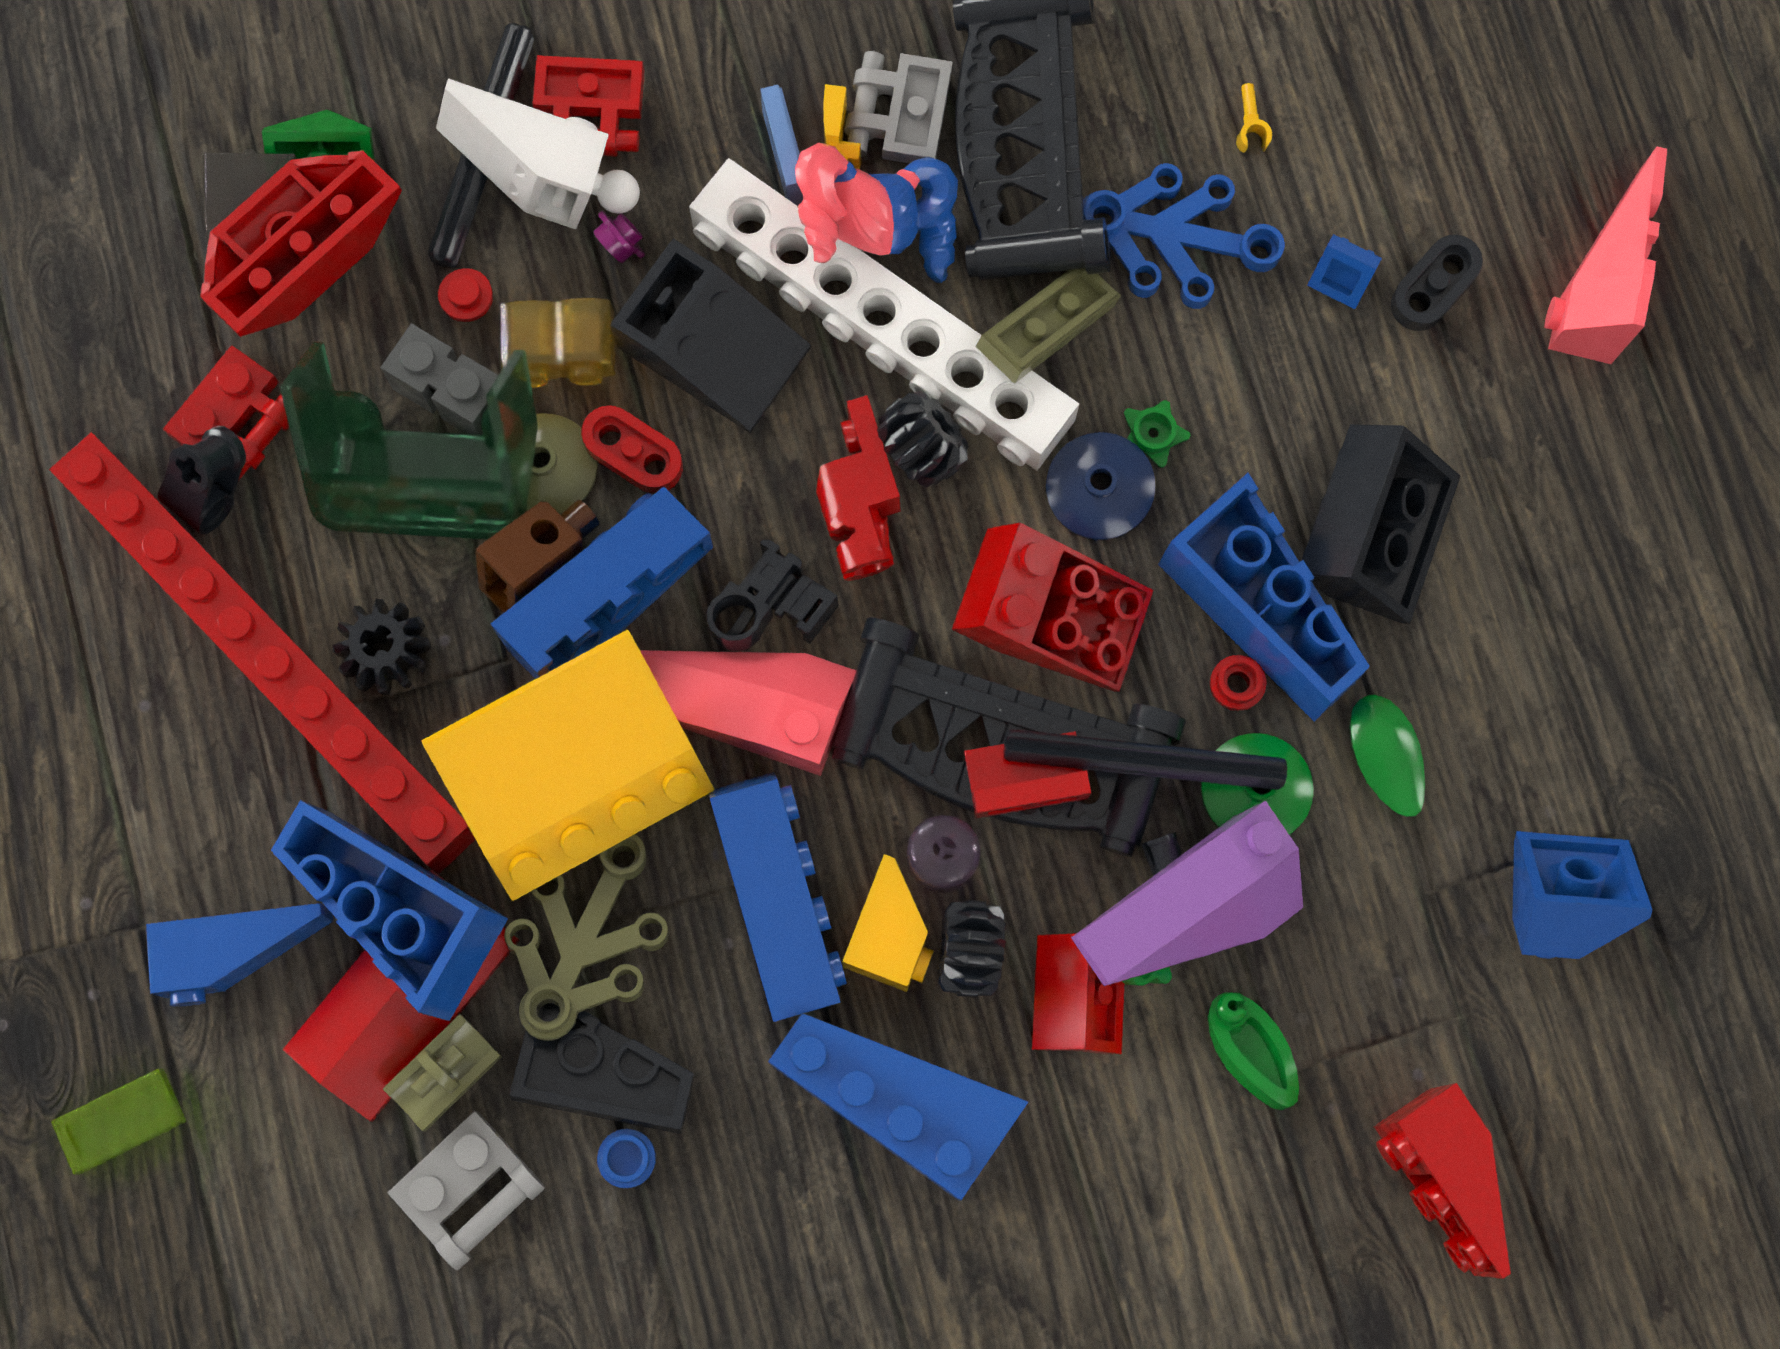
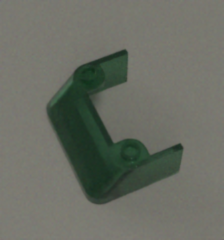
(410, 480)

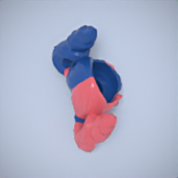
(877, 209)

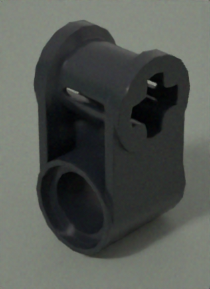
(204, 479)

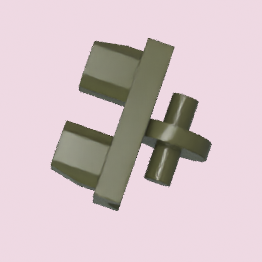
(442, 1072)

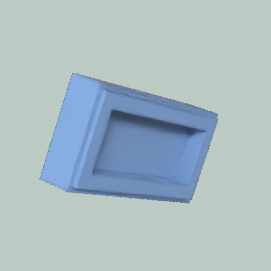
(782, 140)

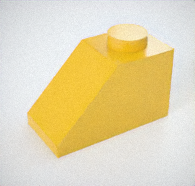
(889, 933)

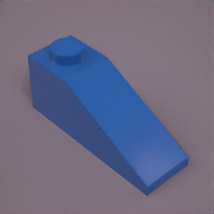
(220, 950)

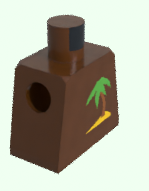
(531, 551)

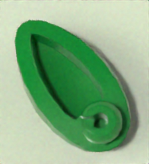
(1388, 754)
(1253, 1050)

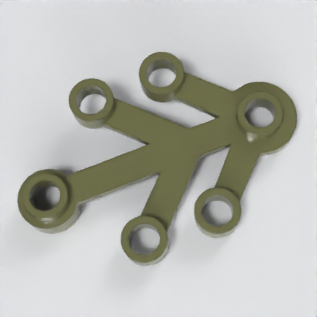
(582, 948)

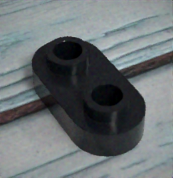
(1434, 285)

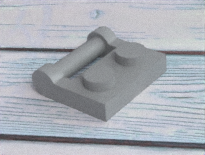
(453, 1176)

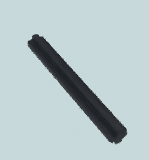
(468, 179)
(1145, 759)

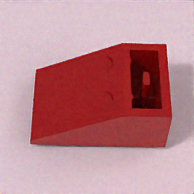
(1052, 606)
(1454, 1175)

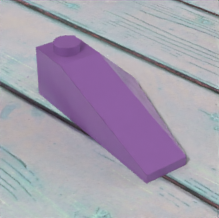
(1209, 899)

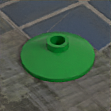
(1289, 803)

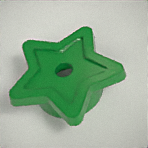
(1161, 420)

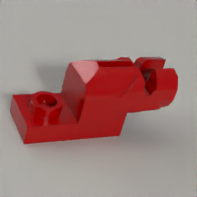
(858, 494)

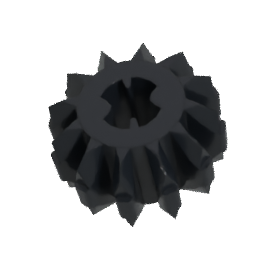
(922, 438)
(383, 665)
(971, 948)

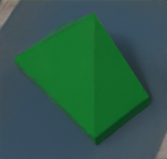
(318, 136)

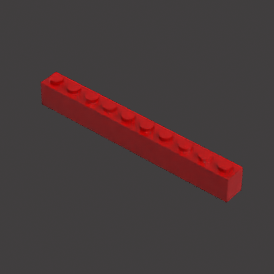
(265, 653)

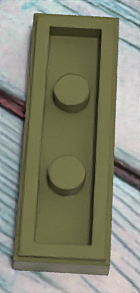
(1047, 322)

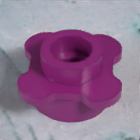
(619, 237)

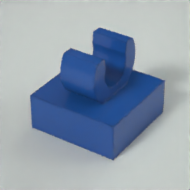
(1344, 271)

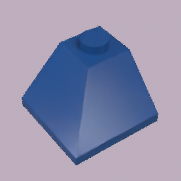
(1574, 893)

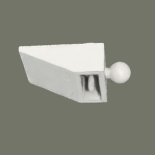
(534, 156)

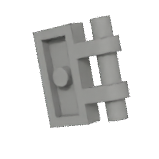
(916, 107)

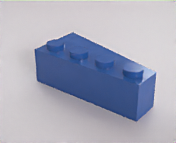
(775, 895)

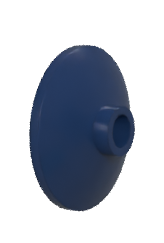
(1097, 512)

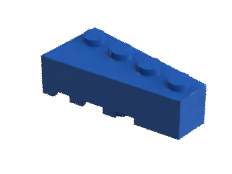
(604, 584)
(1265, 598)
(404, 916)
(909, 1106)

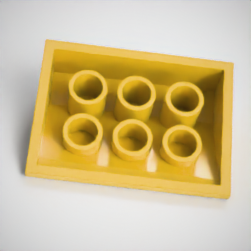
(568, 765)

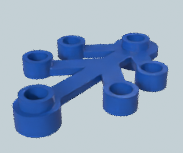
(1171, 232)

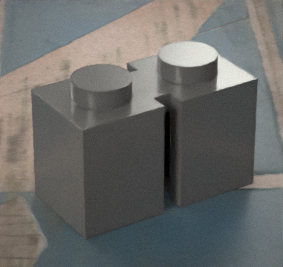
(427, 363)

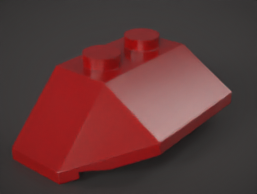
(295, 239)

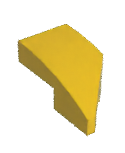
(834, 122)

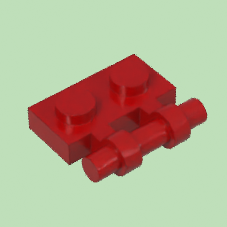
(593, 89)
(229, 399)

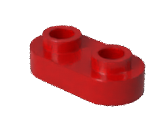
(634, 450)

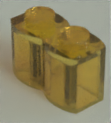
(561, 339)

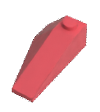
(1613, 285)
(757, 700)

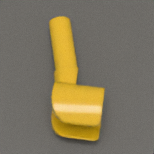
(1251, 120)

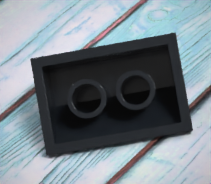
(1380, 521)

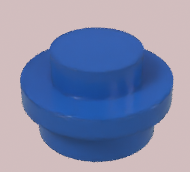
(626, 1158)

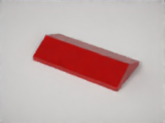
(372, 1032)

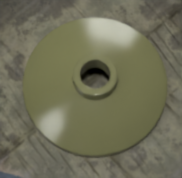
(570, 470)

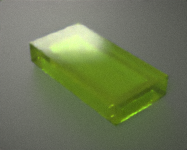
(118, 1121)

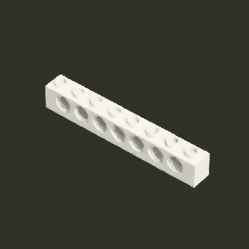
(740, 197)

